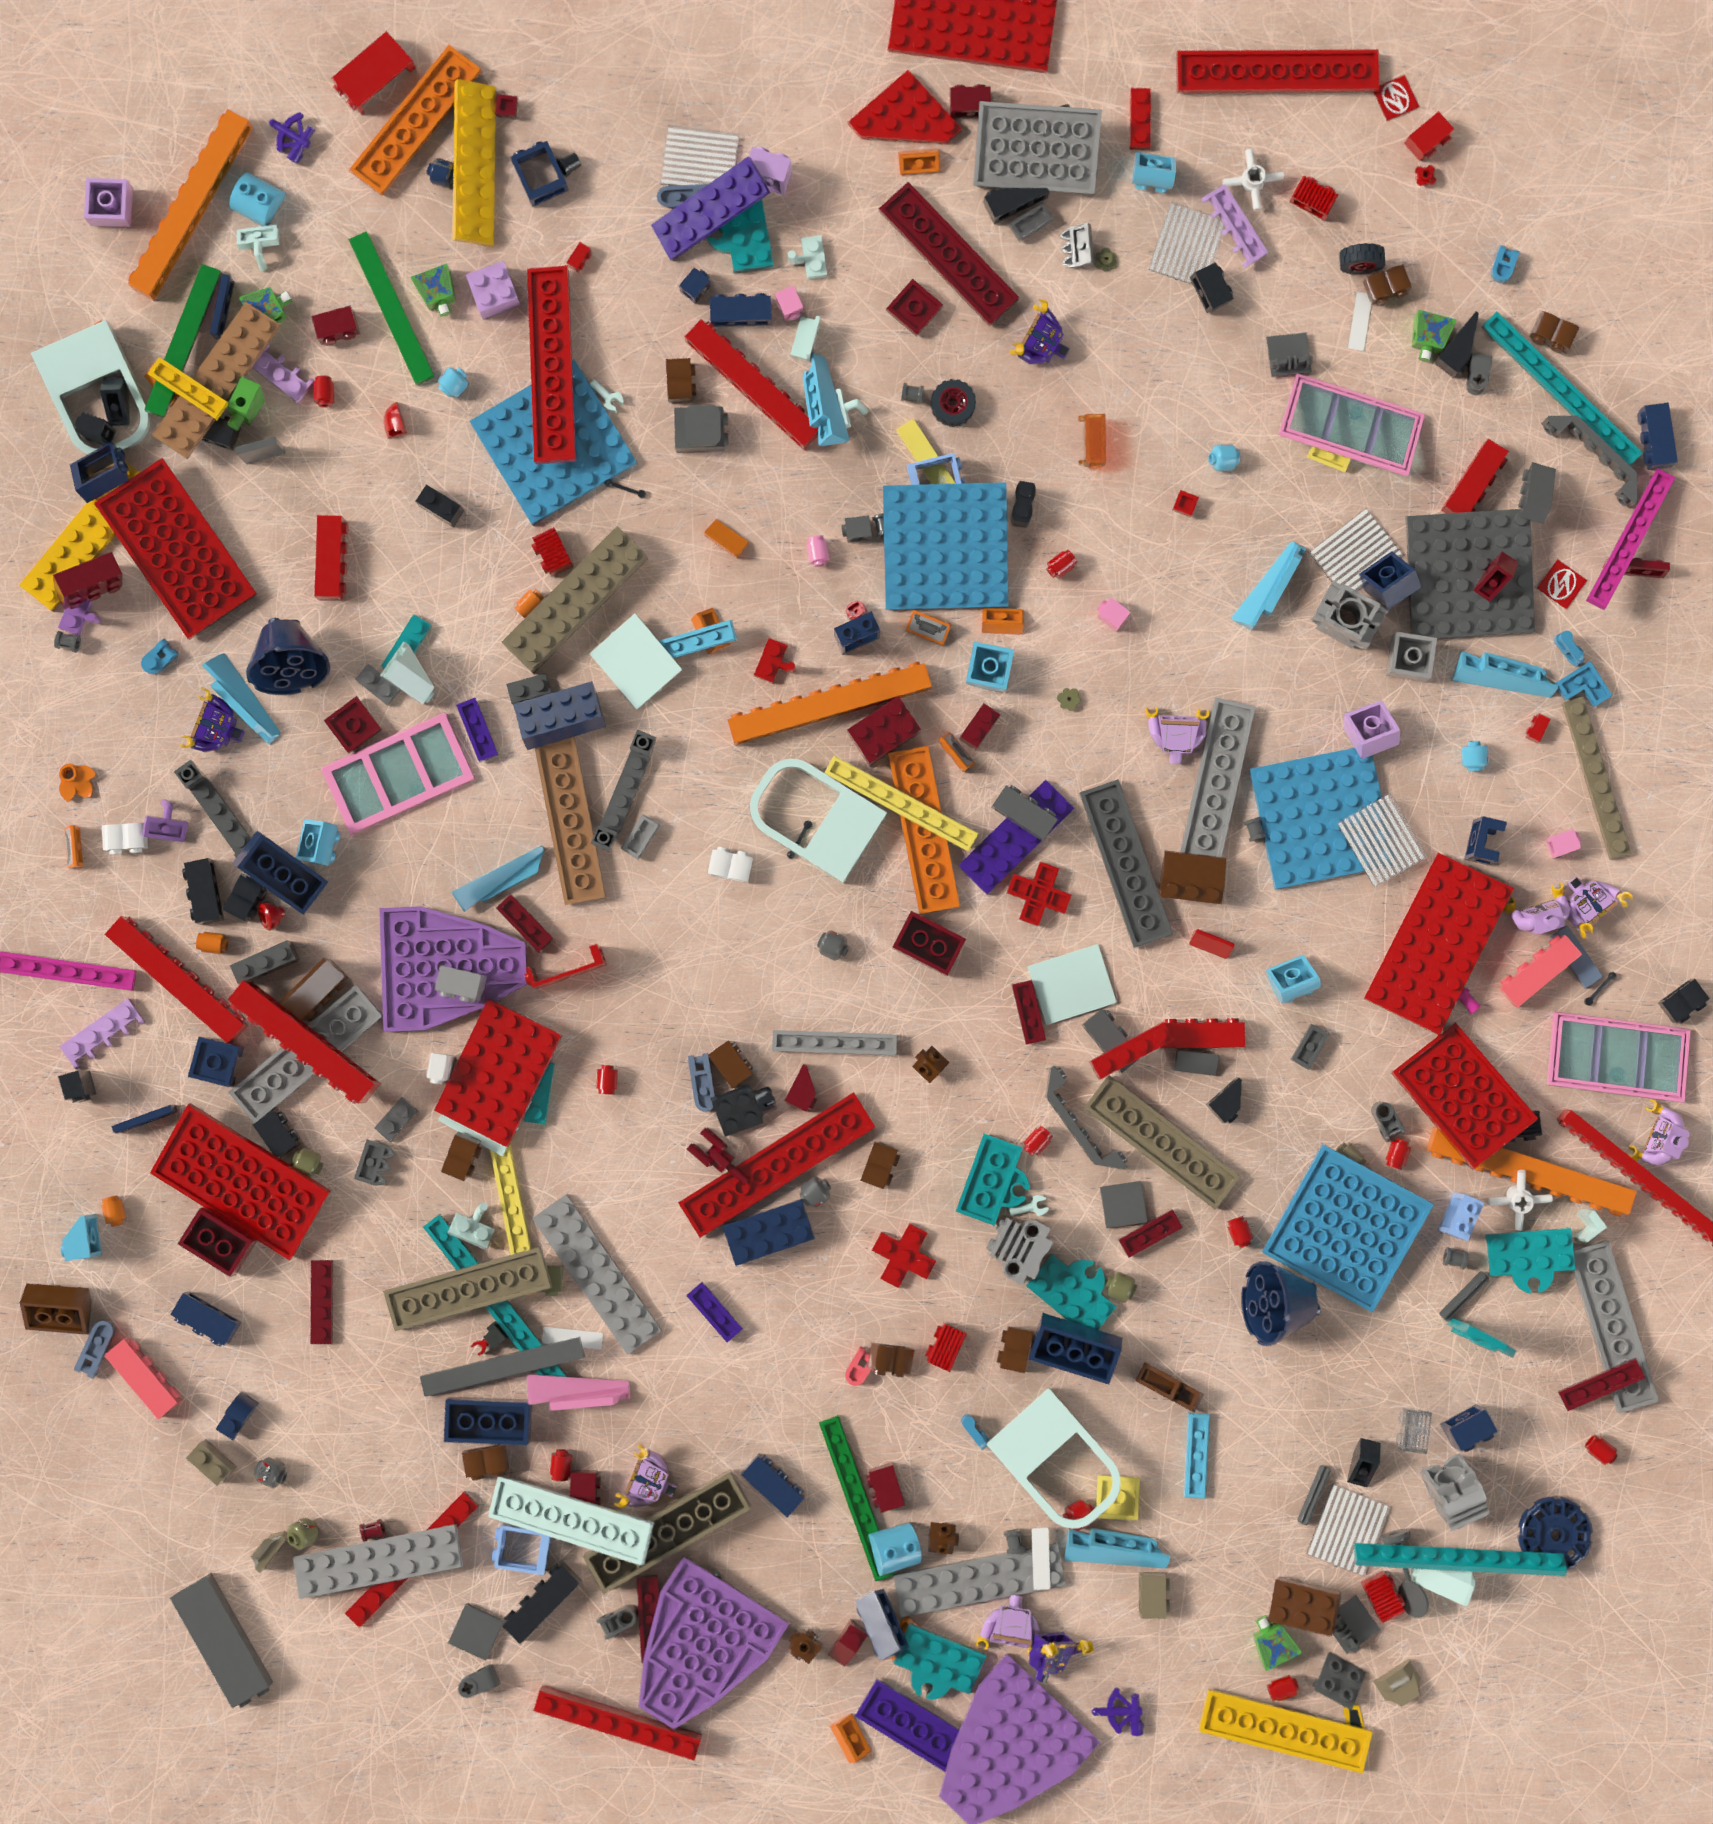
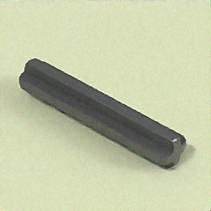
(1464, 1296)
(1314, 1495)

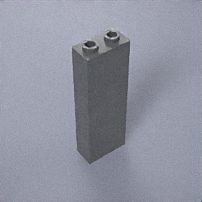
(222, 1641)

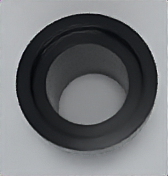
(568, 163)

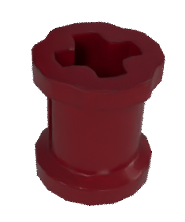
(372, 1530)

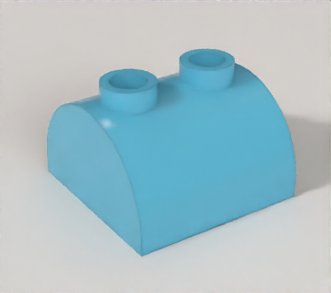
(1153, 171)
(256, 199)
(989, 667)
(317, 842)
(1293, 979)
(895, 1548)

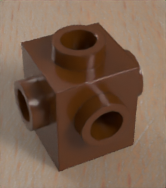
(930, 1063)
(942, 1538)
(806, 1652)

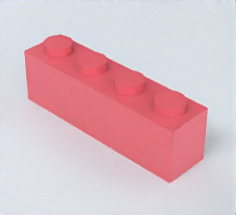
(1540, 970)
(143, 1377)

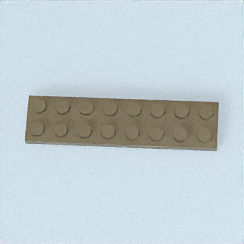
(1161, 1142)
(468, 1288)

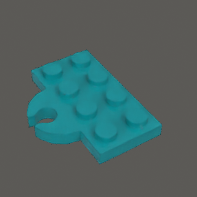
(746, 240)
(992, 1180)
(1530, 1255)
(1072, 1292)
(1480, 1338)
(938, 1662)

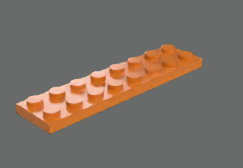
(413, 121)
(926, 851)

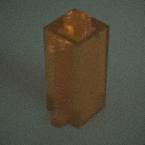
(1094, 441)

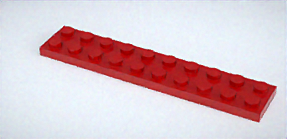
(1277, 71)
(551, 365)
(777, 1164)

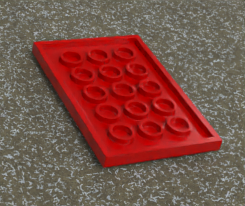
(498, 1072)
(1464, 1096)

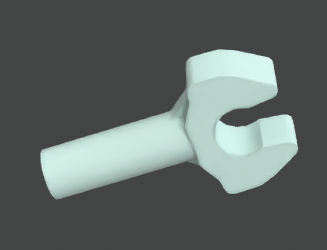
(609, 397)
(1030, 1207)

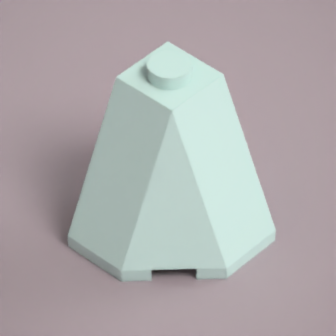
(408, 675)
(1451, 1584)

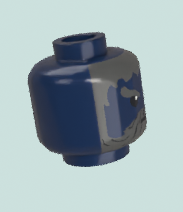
(441, 172)

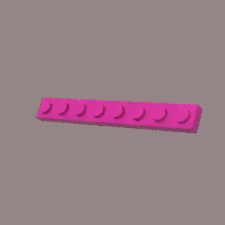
(1630, 539)
(67, 971)

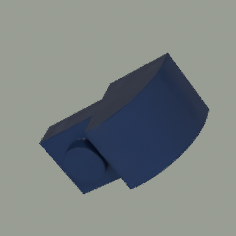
(237, 1415)

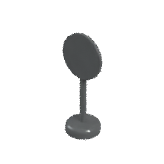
(1413, 1595)

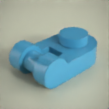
(1501, 269)
(1573, 653)
(153, 663)
(979, 1437)

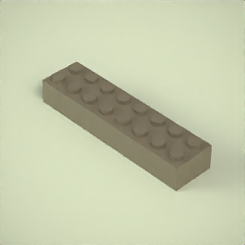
(575, 599)
(676, 1528)

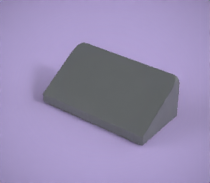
(1196, 1062)

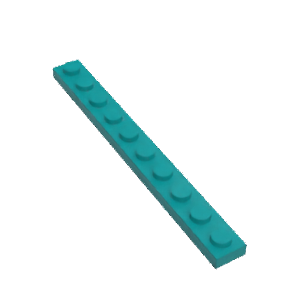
(1558, 386)
(502, 1311)
(1459, 1559)

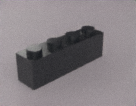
(541, 1603)

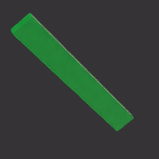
(391, 308)
(185, 335)
(852, 1487)

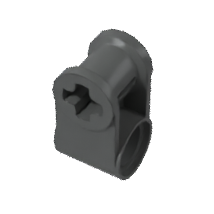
(1479, 371)
(1389, 1124)
(614, 1622)
(482, 1681)

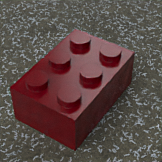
(88, 581)
(884, 731)
(929, 943)
(217, 1242)

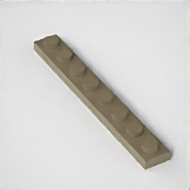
(1596, 778)

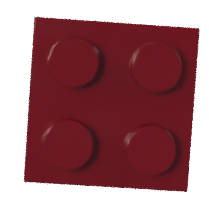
(914, 307)
(352, 724)

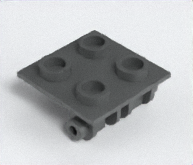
(1289, 354)
(1354, 1625)
(1339, 1681)

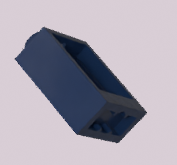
(544, 192)
(95, 462)
(861, 628)

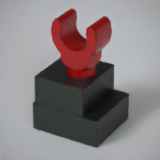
(493, 1337)

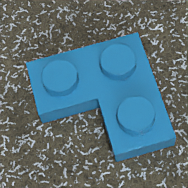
(1586, 680)

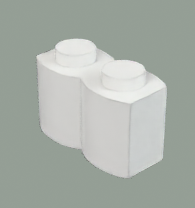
(124, 837)
(730, 865)
(440, 1068)

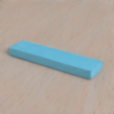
(700, 639)
(1196, 1455)

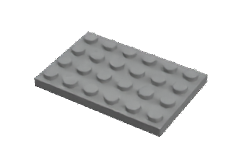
(1037, 147)

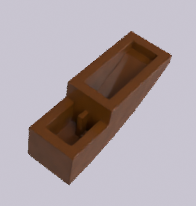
(1169, 1387)

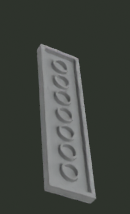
(1217, 778)
(284, 1074)
(597, 1274)
(1612, 1321)
(378, 1561)
(971, 1581)

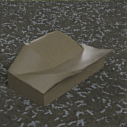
(268, 1549)
(1399, 1684)

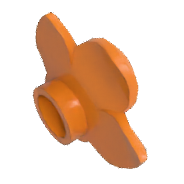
(78, 783)

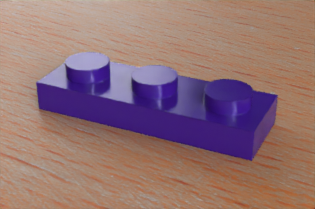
(477, 729)
(714, 1312)

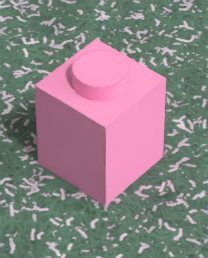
(789, 303)
(1112, 613)
(1563, 843)

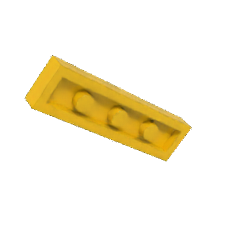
(188, 388)

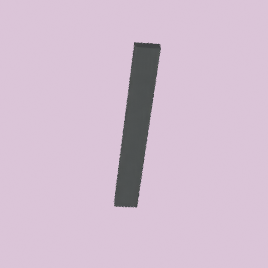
(502, 1366)

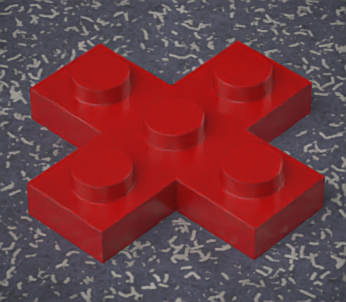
(1039, 894)
(903, 1255)

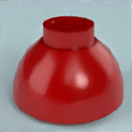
(270, 915)

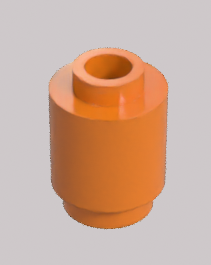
(528, 602)
(212, 942)
(113, 1211)

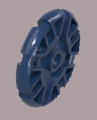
(1561, 1521)

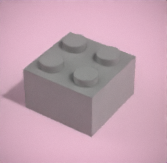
(1411, 656)
(459, 982)

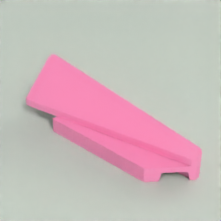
(575, 1392)

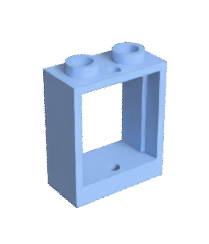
(955, 462)
(1457, 1215)
(498, 1553)

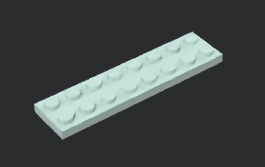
(571, 1520)

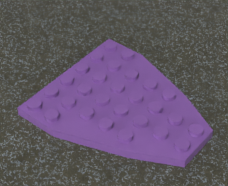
(418, 943)
(702, 1644)
(1011, 1746)

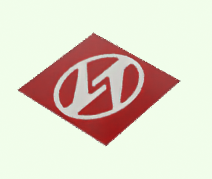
(1396, 98)
(1561, 584)

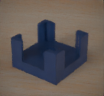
(1478, 837)
(215, 1061)

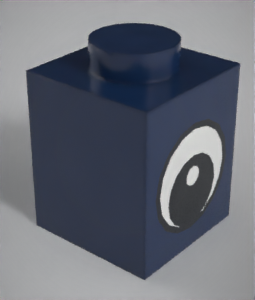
(695, 285)

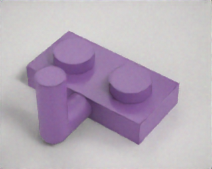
(74, 619)
(165, 827)

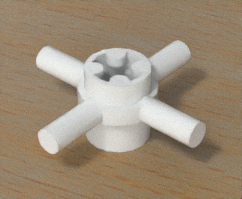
(1256, 186)
(1513, 1199)

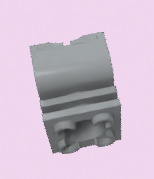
(1366, 611)
(1020, 1247)
(1456, 1492)

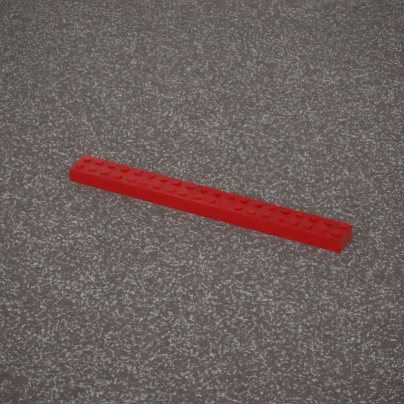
(1637, 1173)

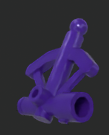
(301, 141)
(1132, 1711)

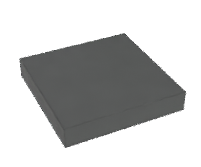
(260, 450)
(1123, 1204)
(475, 1631)

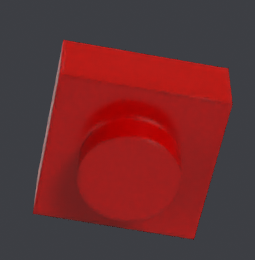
(1185, 503)

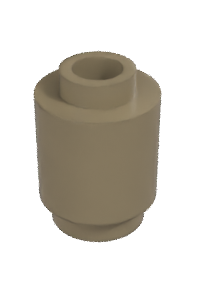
(1352, 1152)

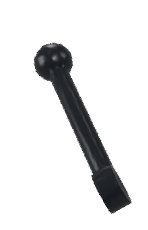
(641, 493)
(807, 825)
(1589, 1001)

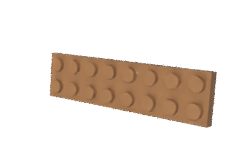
(220, 373)
(570, 821)

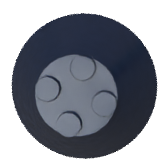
(286, 659)
(1276, 1303)

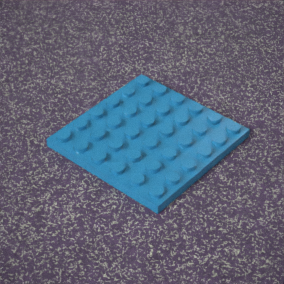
(547, 488)
(945, 545)
(1301, 812)
(1347, 1228)

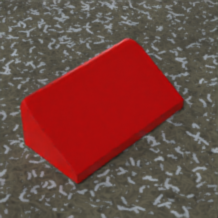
(1211, 943)

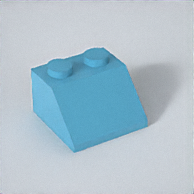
(82, 1239)

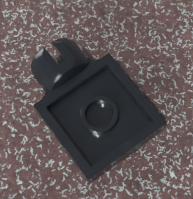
(742, 1108)

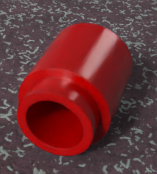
(323, 391)
(1061, 564)
(607, 1080)
(1037, 1141)
(1398, 1154)
(1240, 1232)
(1601, 1449)
(560, 1465)
(1283, 1688)

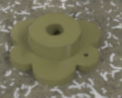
(1105, 265)
(1073, 695)

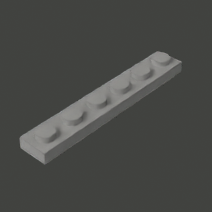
(834, 1042)

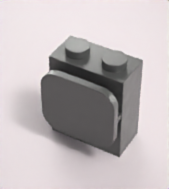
(700, 429)

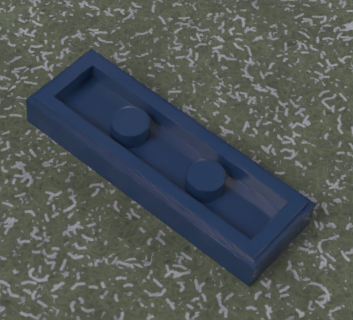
(222, 306)
(144, 1119)

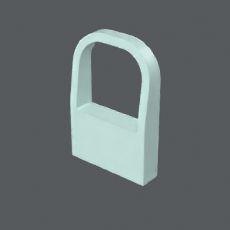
(82, 362)
(843, 831)
(1035, 1437)

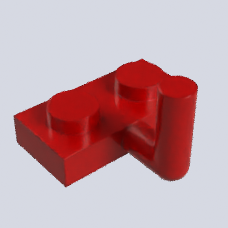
(772, 661)

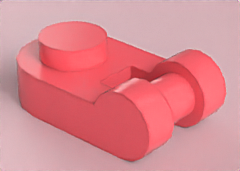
(856, 1373)

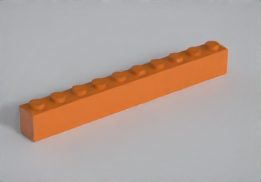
(190, 204)
(829, 704)
(1544, 1175)

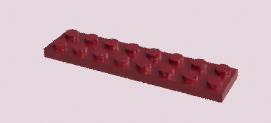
(948, 254)

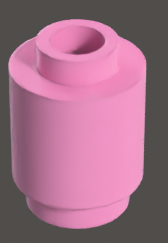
(817, 550)

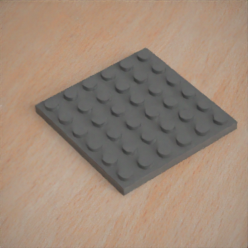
(1450, 560)

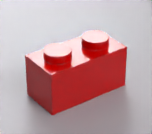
(579, 257)
(1538, 727)

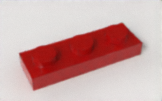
(1140, 119)

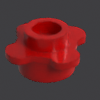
(1423, 181)

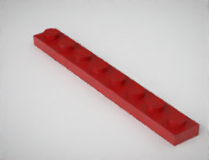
(379, 1593)

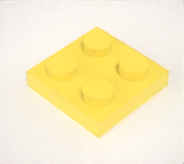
(1127, 1502)

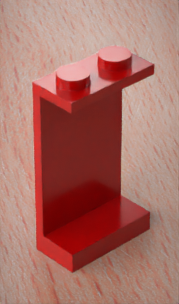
(371, 71)
(599, 961)

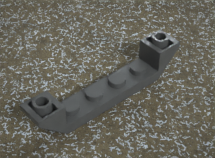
(1607, 456)
(625, 791)
(213, 805)
(1055, 1081)

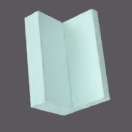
(805, 338)
(1593, 1224)

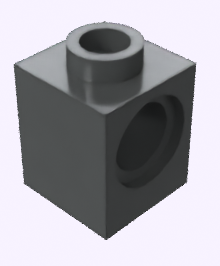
(857, 529)

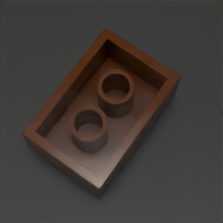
(1305, 1606)

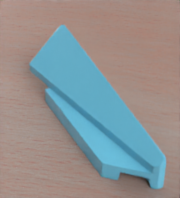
(823, 403)
(1270, 588)
(1503, 674)
(239, 697)
(499, 879)
(1114, 1548)

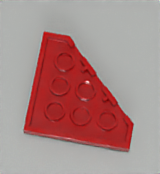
(905, 113)

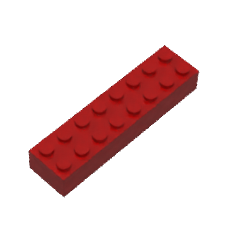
(304, 1042)

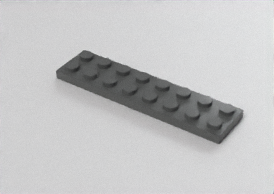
(1125, 863)

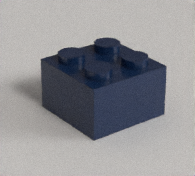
(1390, 580)
(1469, 1428)

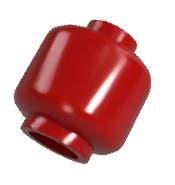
(1077, 1511)

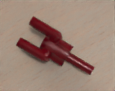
(716, 1155)

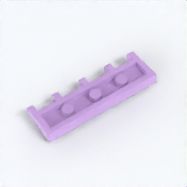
(1236, 225)
(282, 377)
(101, 1031)

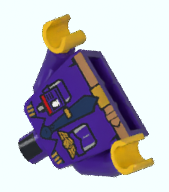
(1042, 338)
(213, 726)
(1052, 1652)

